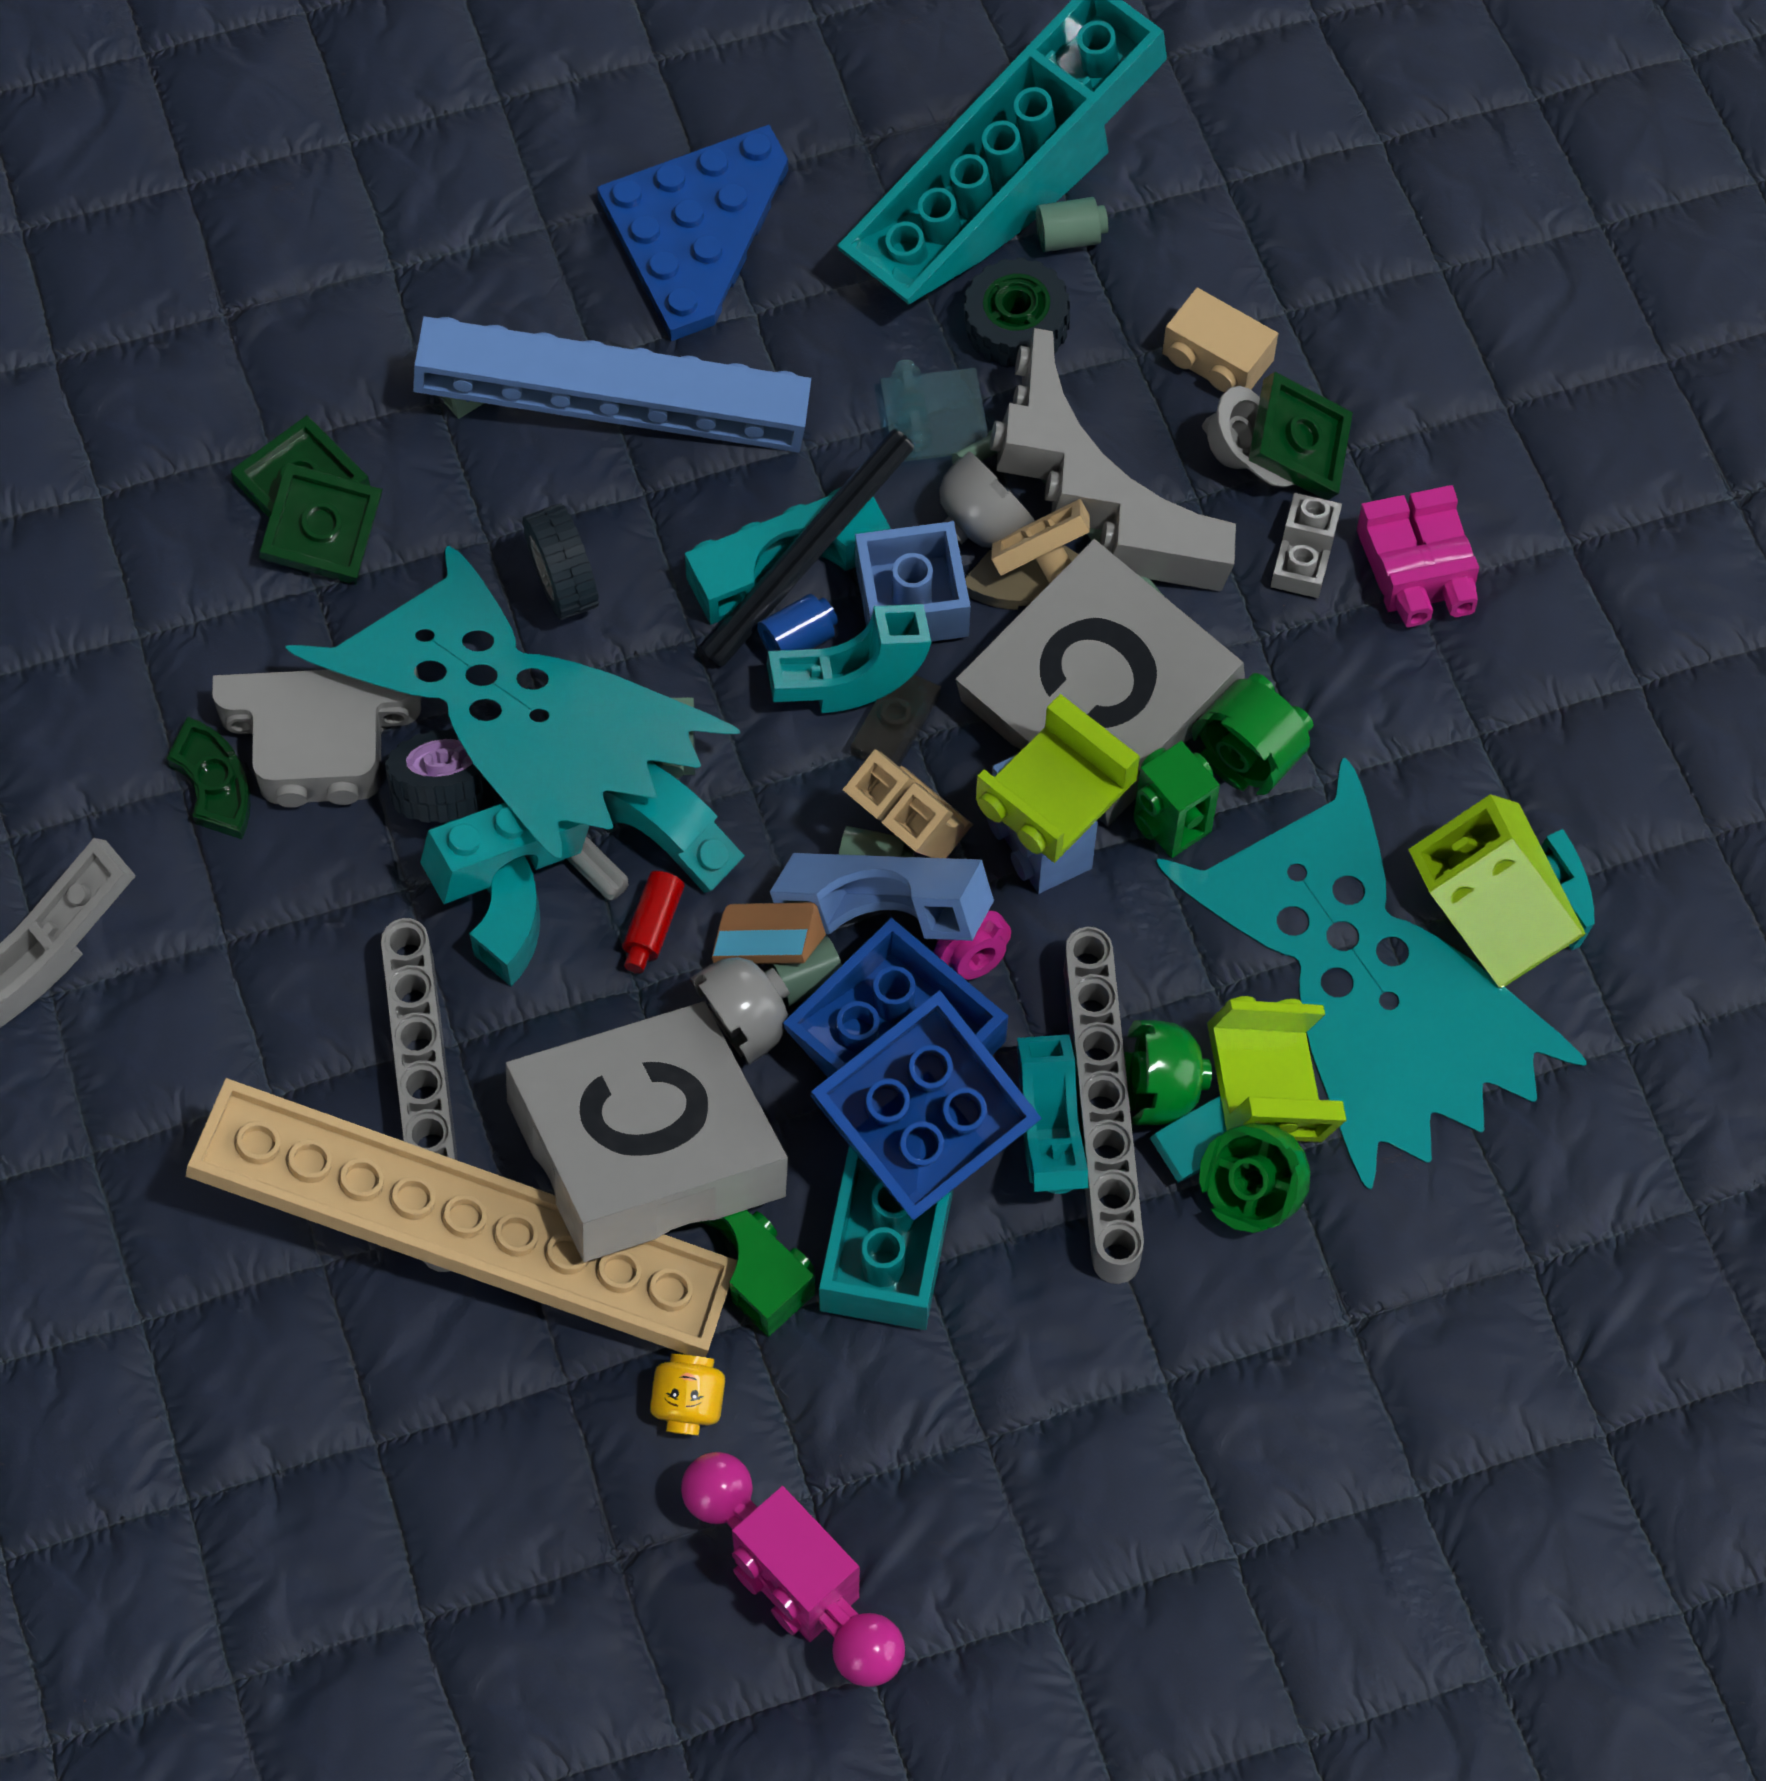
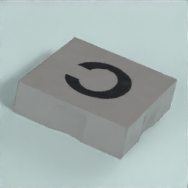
(1109, 651)
(645, 1130)

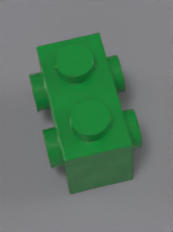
(1175, 798)

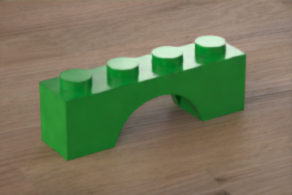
(768, 1277)

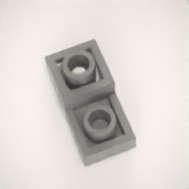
(1306, 545)

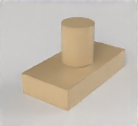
(1043, 541)

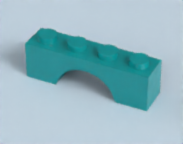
(730, 567)

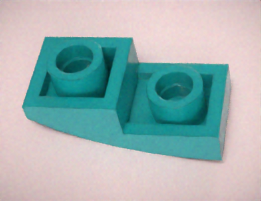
(1572, 878)
(1187, 1139)

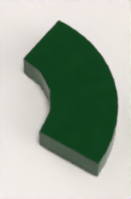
(217, 777)

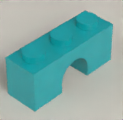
(470, 850)

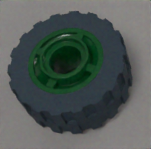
(1011, 288)

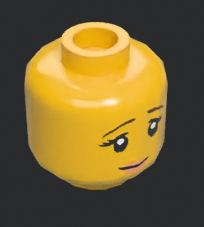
(687, 1393)

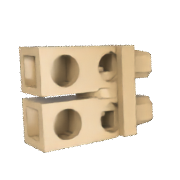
(907, 806)

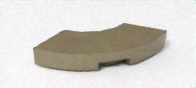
(1011, 589)

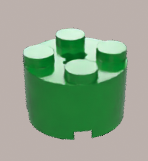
(1253, 734)

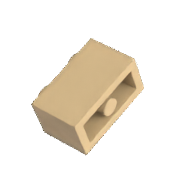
(1219, 342)

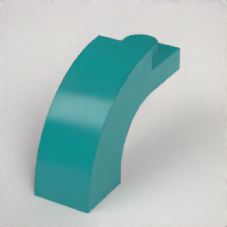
(859, 669)
(680, 826)
(512, 923)
(1055, 1143)

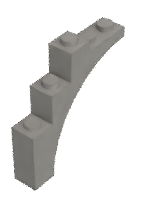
(1137, 526)

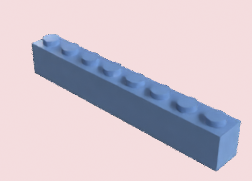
(611, 384)

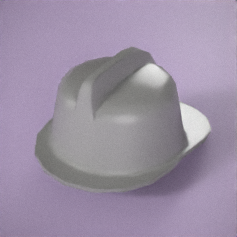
(1232, 431)

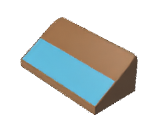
(769, 932)

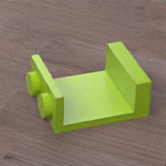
(1059, 781)
(1268, 1067)

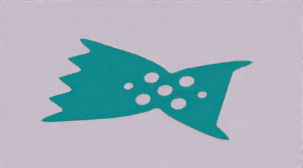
(545, 771)
(1383, 1064)

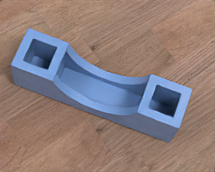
(942, 893)

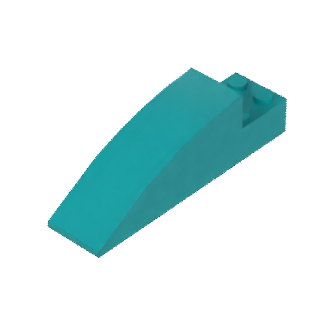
(1010, 149)

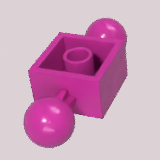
(795, 1566)

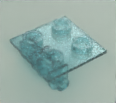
(934, 409)

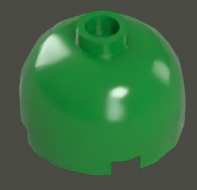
(1164, 1072)
(1255, 1176)

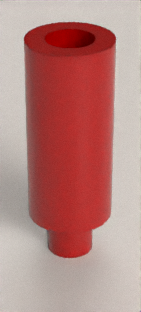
(652, 919)

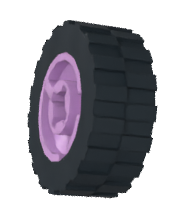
(436, 779)

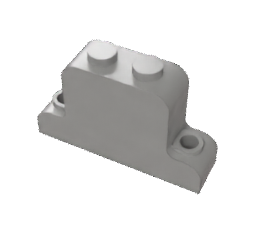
(312, 731)

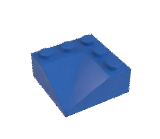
(877, 991)
(925, 1105)

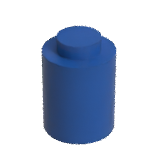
(799, 625)

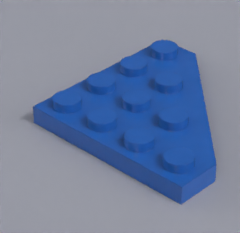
(694, 222)

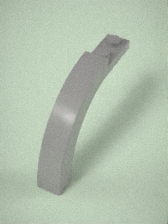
(47, 938)

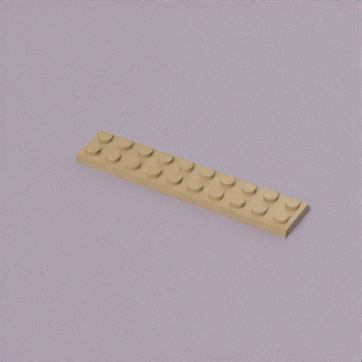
(454, 1218)

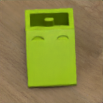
(1498, 888)

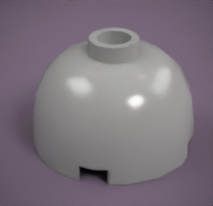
(980, 503)
(745, 1004)

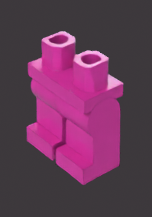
(1420, 554)

